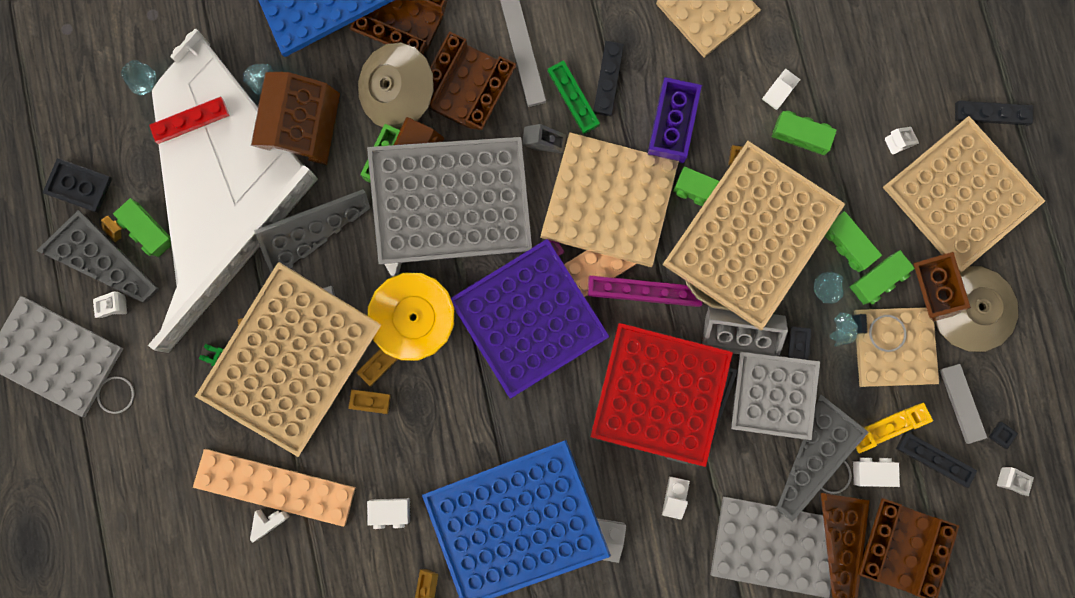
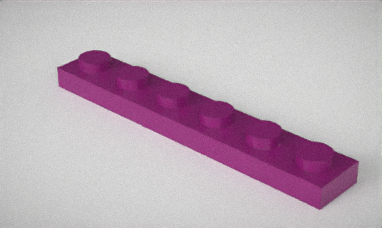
(641, 291)

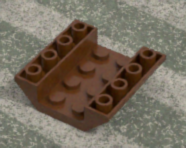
(403, 22)
(467, 82)
(296, 116)
(908, 550)

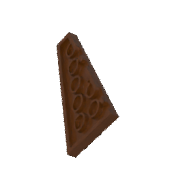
(845, 537)

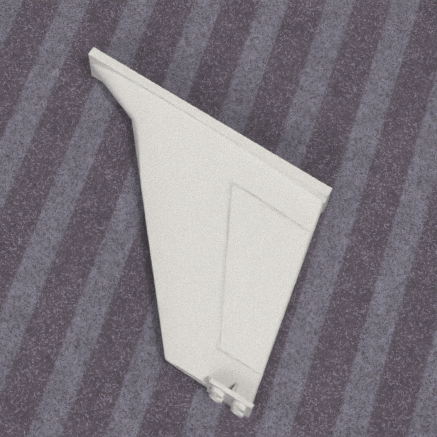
(215, 184)

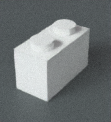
(881, 473)
(388, 512)

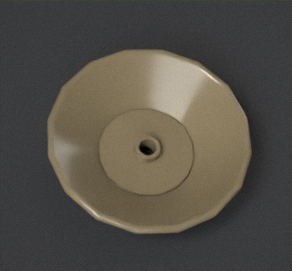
(408, 89)
(986, 328)

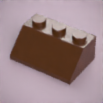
(417, 133)
(942, 286)

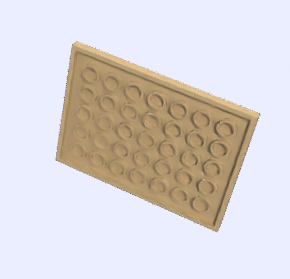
(754, 235)
(288, 359)

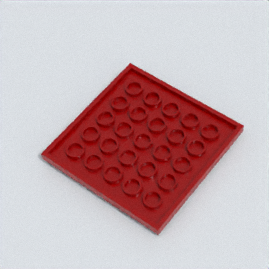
(661, 394)

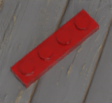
(189, 120)

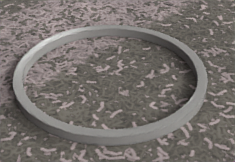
(870, 334)
(132, 398)
(850, 475)

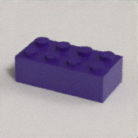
(674, 119)

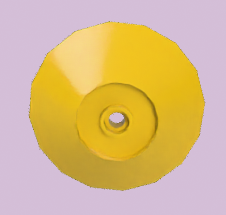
(393, 307)

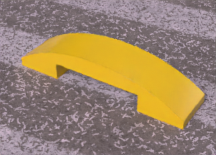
(894, 425)

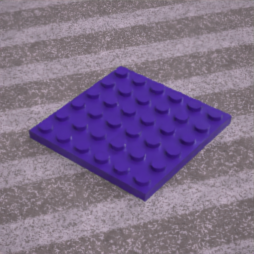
(529, 318)

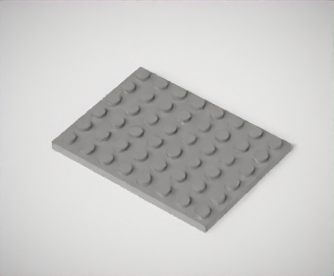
(449, 199)

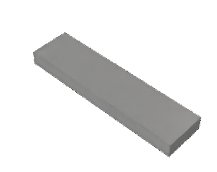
(963, 403)

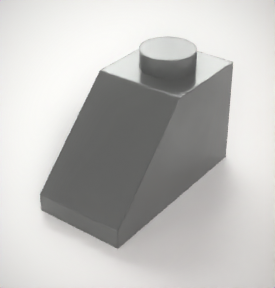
(544, 139)

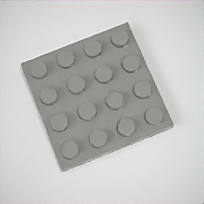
(775, 395)

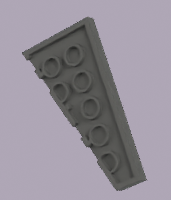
(305, 232)
(91, 252)
(817, 460)

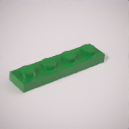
(573, 97)

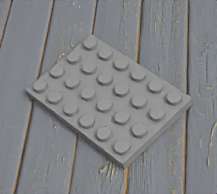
(55, 356)
(769, 550)

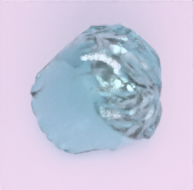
(255, 76)
(138, 77)
(829, 287)
(846, 330)

